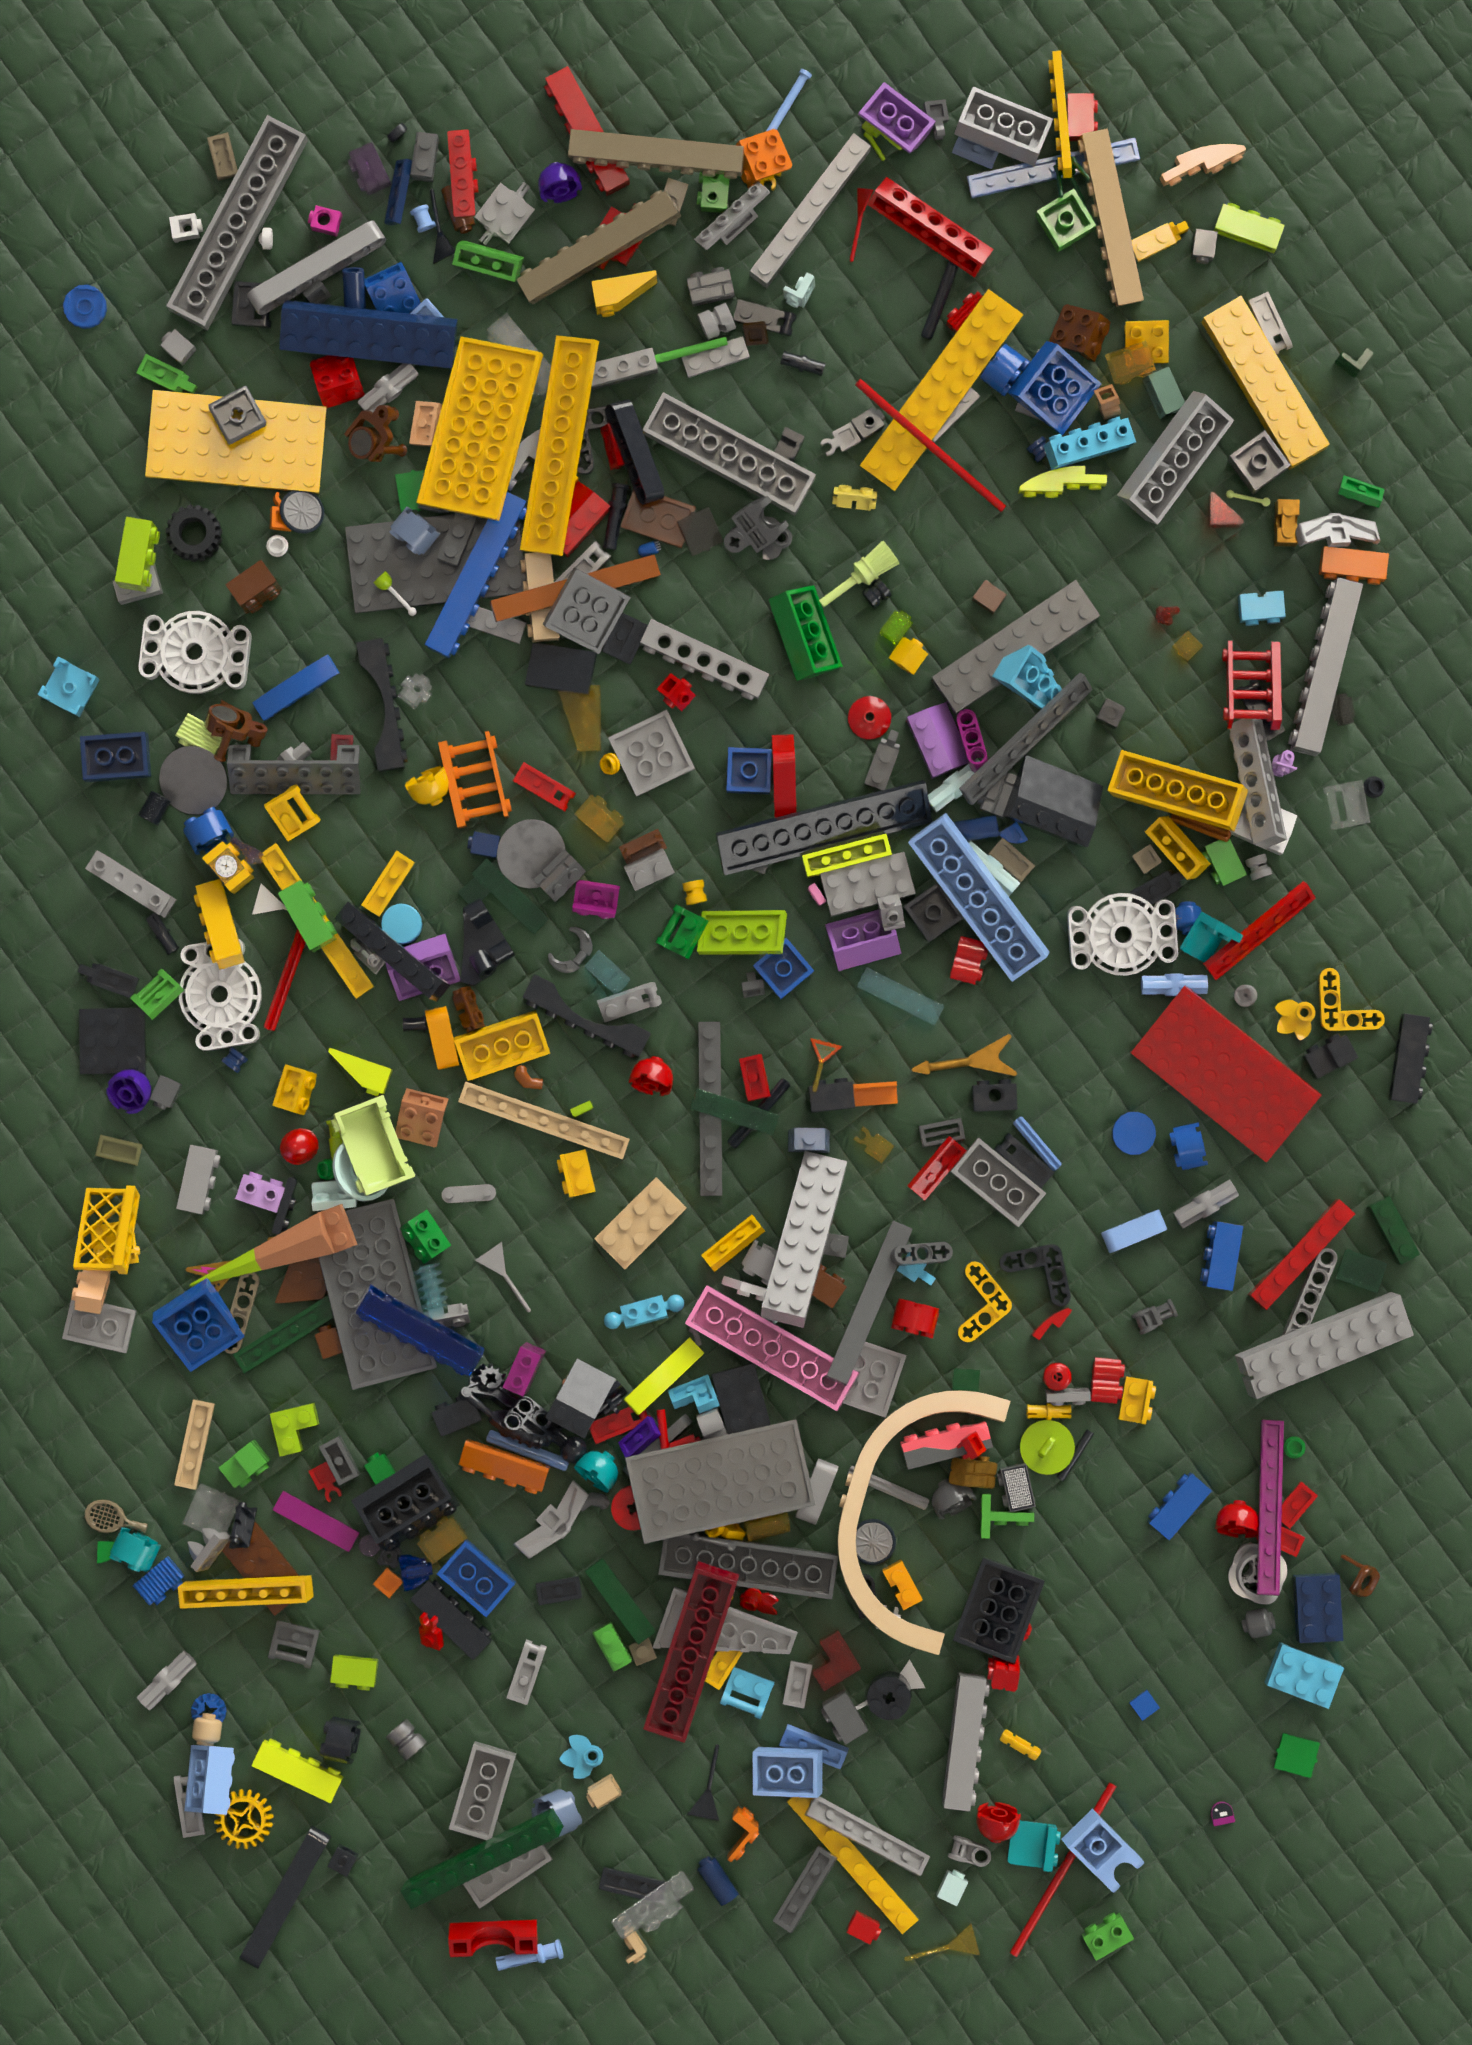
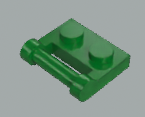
(687, 934)

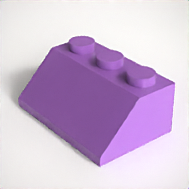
(897, 118)
(938, 739)
(861, 940)
(433, 953)

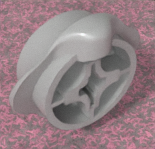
(1245, 1554)

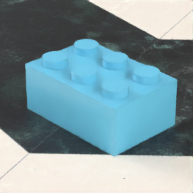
(1304, 1675)

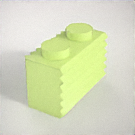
(194, 733)

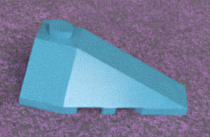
(1028, 676)

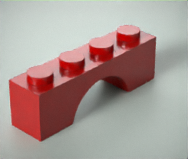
(515, 1934)

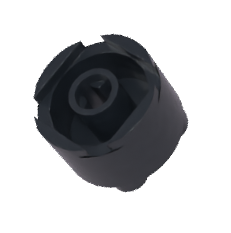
(901, 1698)
(341, 1740)

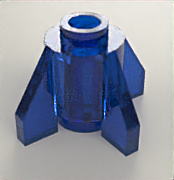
(414, 1571)

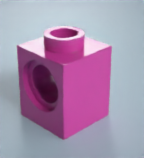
(332, 227)

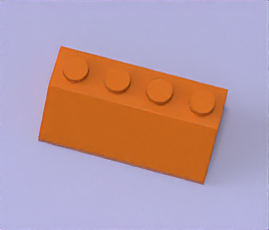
(503, 1465)

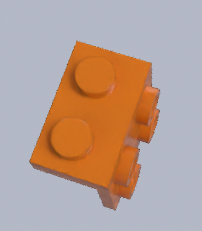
(763, 157)
(744, 1818)

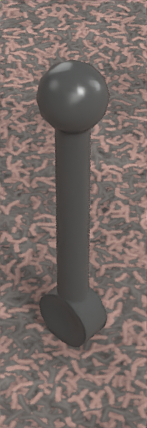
(731, 1545)

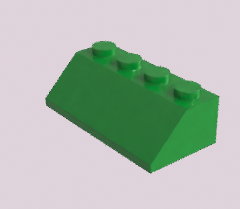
(805, 632)

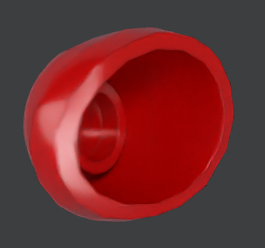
(299, 1146)

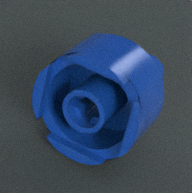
(1004, 369)
(207, 830)
(1189, 1146)

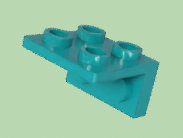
(1206, 937)

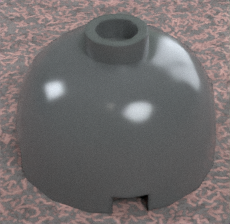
(951, 1498)

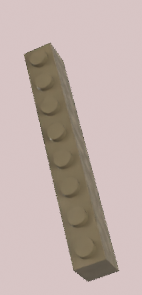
(656, 153)
(598, 247)

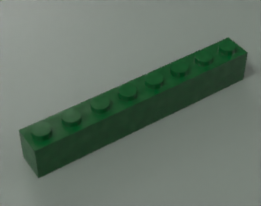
(482, 1858)

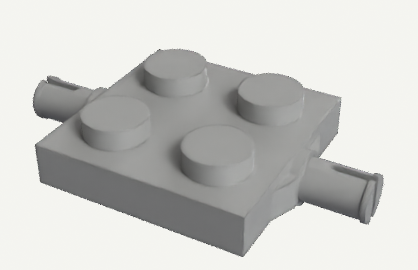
(504, 213)

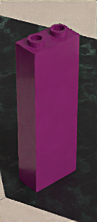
(524, 1369)

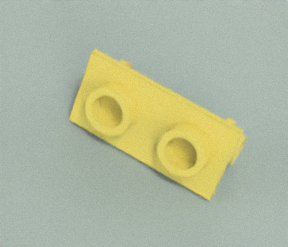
(862, 497)

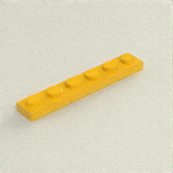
(1060, 122)

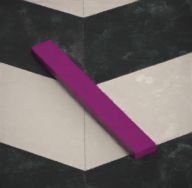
(1270, 1508)

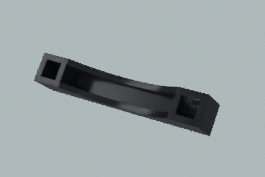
(389, 749)
(392, 952)
(628, 1036)

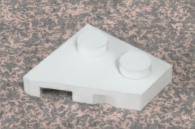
(745, 1288)

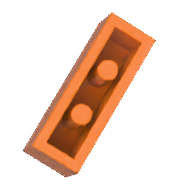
(1353, 565)

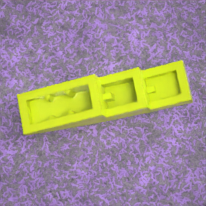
(663, 1376)

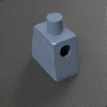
(809, 1140)

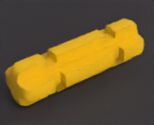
(1020, 1744)

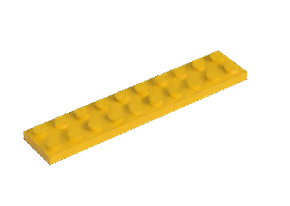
(942, 388)
(559, 445)

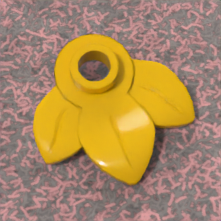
(1292, 1020)

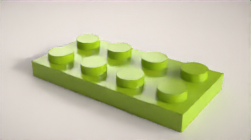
(743, 932)

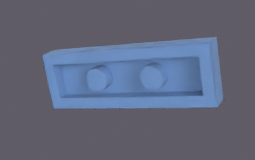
(832, 1753)

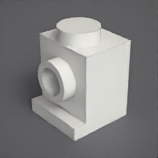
(178, 224)

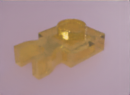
(876, 1147)

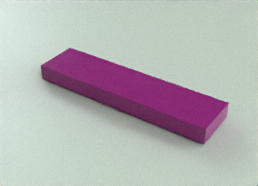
(316, 1521)

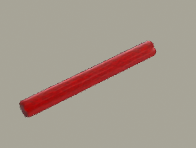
(285, 982)

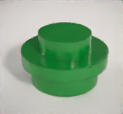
(325, 1169)
(1294, 1447)

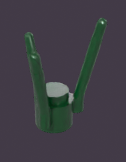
(1075, 164)

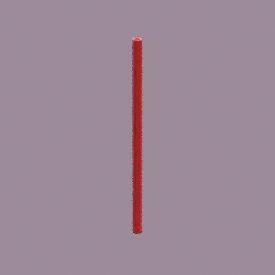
(929, 444)
(1056, 1881)

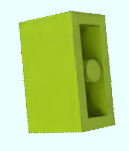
(354, 1671)

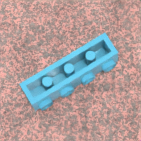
(1089, 443)

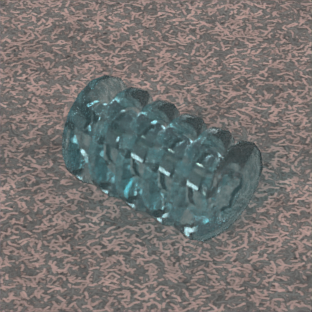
(431, 1286)

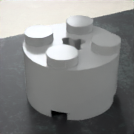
(759, 1261)

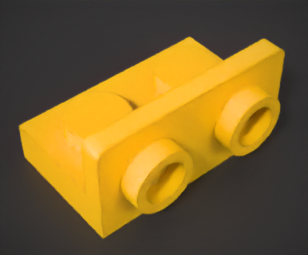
(294, 1089)
(576, 1173)
(1136, 1400)

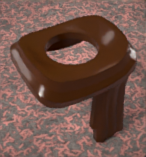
(1365, 1570)

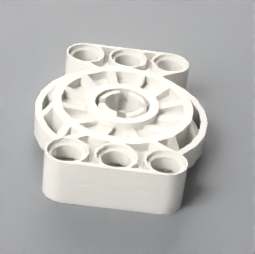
(215, 659)
(1101, 929)
(219, 1015)

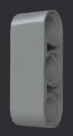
(821, 1482)

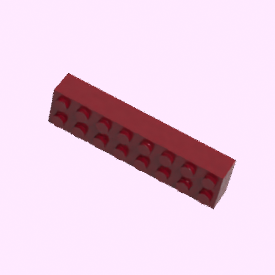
(691, 1651)

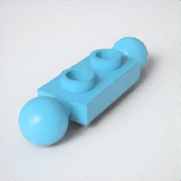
(643, 1311)

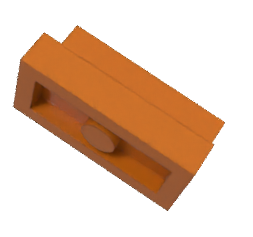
(875, 1093)

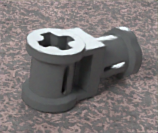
(1153, 1317)

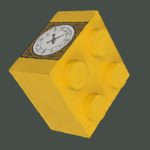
(228, 867)

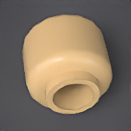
(207, 1730)

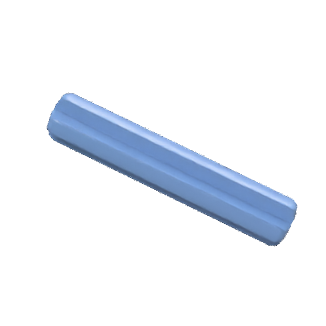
(1037, 1144)

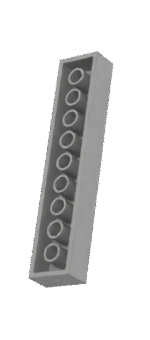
(237, 222)

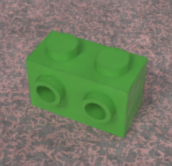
(714, 193)
(1107, 1935)

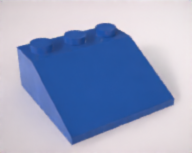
(1054, 387)
(197, 1325)

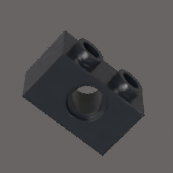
(981, 1099)

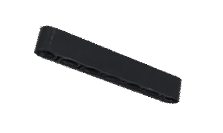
(284, 1897)

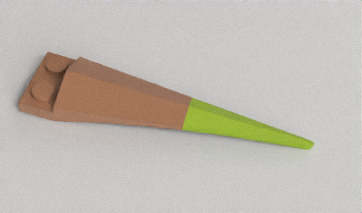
(312, 1238)

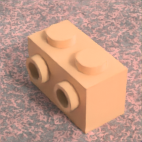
(91, 1290)

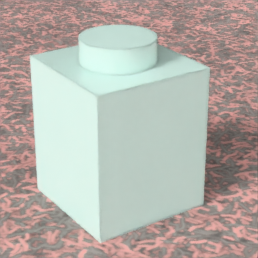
(952, 1887)

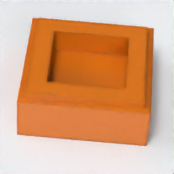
(388, 1582)

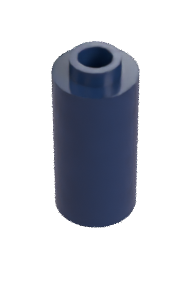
(354, 287)
(978, 828)
(717, 1880)

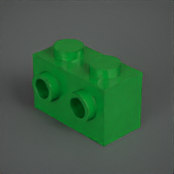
(425, 1237)

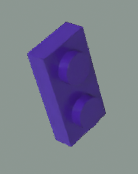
(640, 1437)

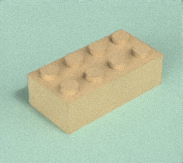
(640, 1223)

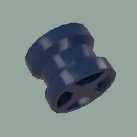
(1037, 449)
(234, 1059)

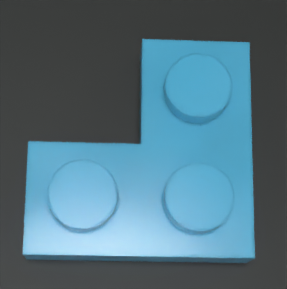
(697, 1390)

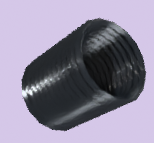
(154, 808)

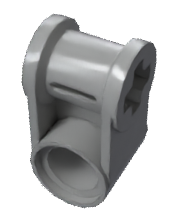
(968, 1851)

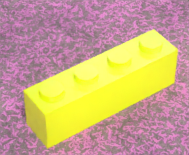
(846, 855)
(298, 1771)

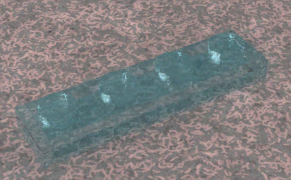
(900, 996)

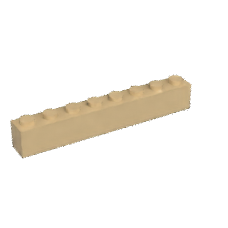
(1111, 218)

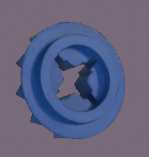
(212, 1701)

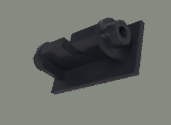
(242, 1526)

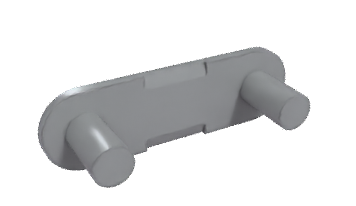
(468, 1193)

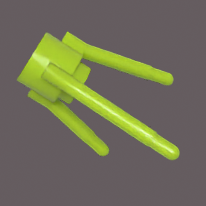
(872, 131)

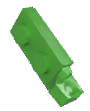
(165, 375)

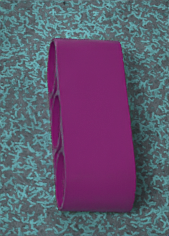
(970, 732)

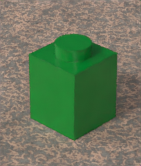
(379, 1467)

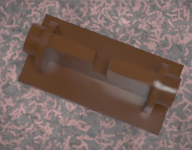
(642, 846)
(465, 999)

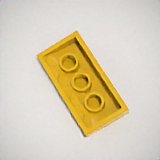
(501, 1045)

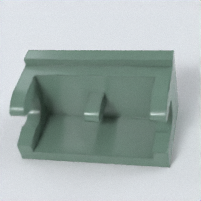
(1164, 392)

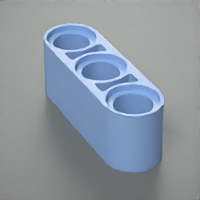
(1134, 1231)

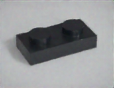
(558, 1590)

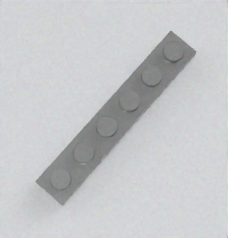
(867, 1835)

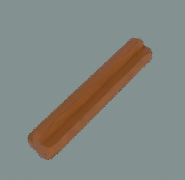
(1213, 831)

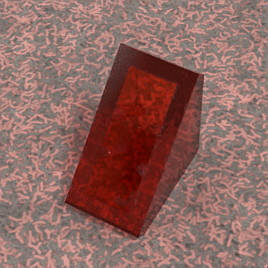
(1220, 514)

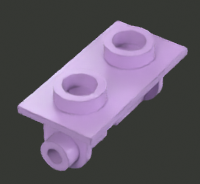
(1283, 763)

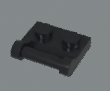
(243, 310)

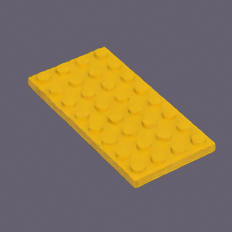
(479, 428)
(191, 447)

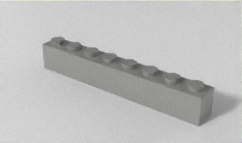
(810, 210)

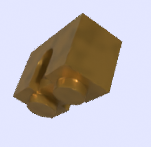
(1289, 513)

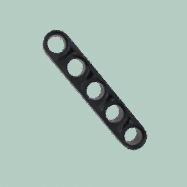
(635, 451)

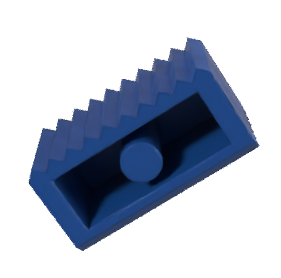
(158, 1581)

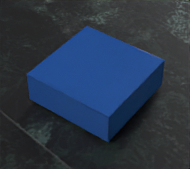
(1144, 1705)

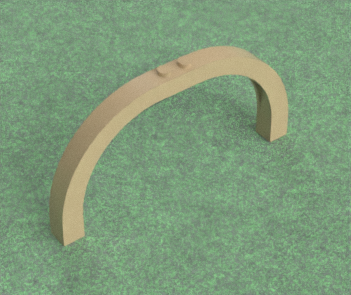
(936, 1403)

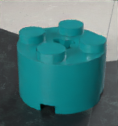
(134, 1549)

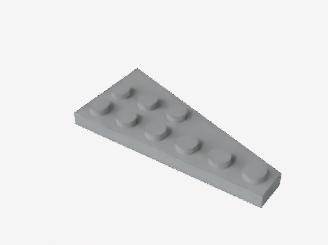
(739, 1632)

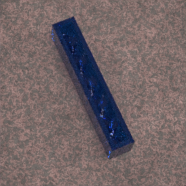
(419, 1330)

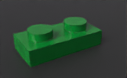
(1361, 491)

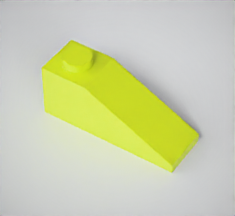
(366, 1073)

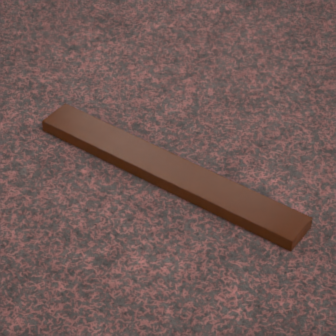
(545, 596)

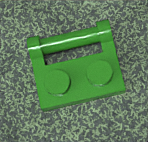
(157, 994)

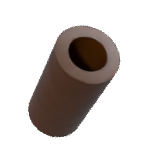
(461, 224)

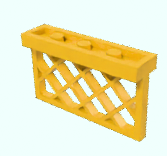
(124, 1234)

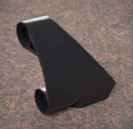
(483, 944)

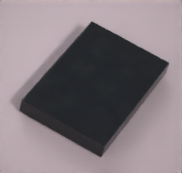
(561, 669)

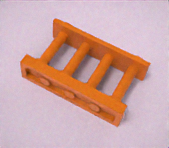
(459, 794)

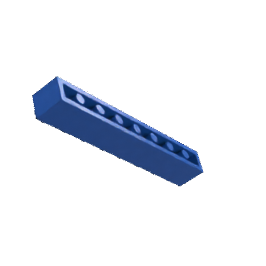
(474, 578)

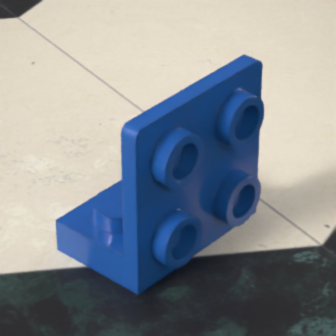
(392, 290)

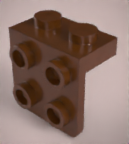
(1080, 331)

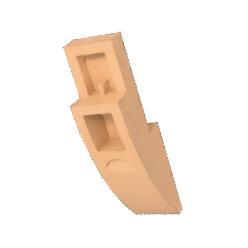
(1210, 158)

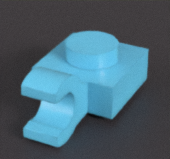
(915, 1271)

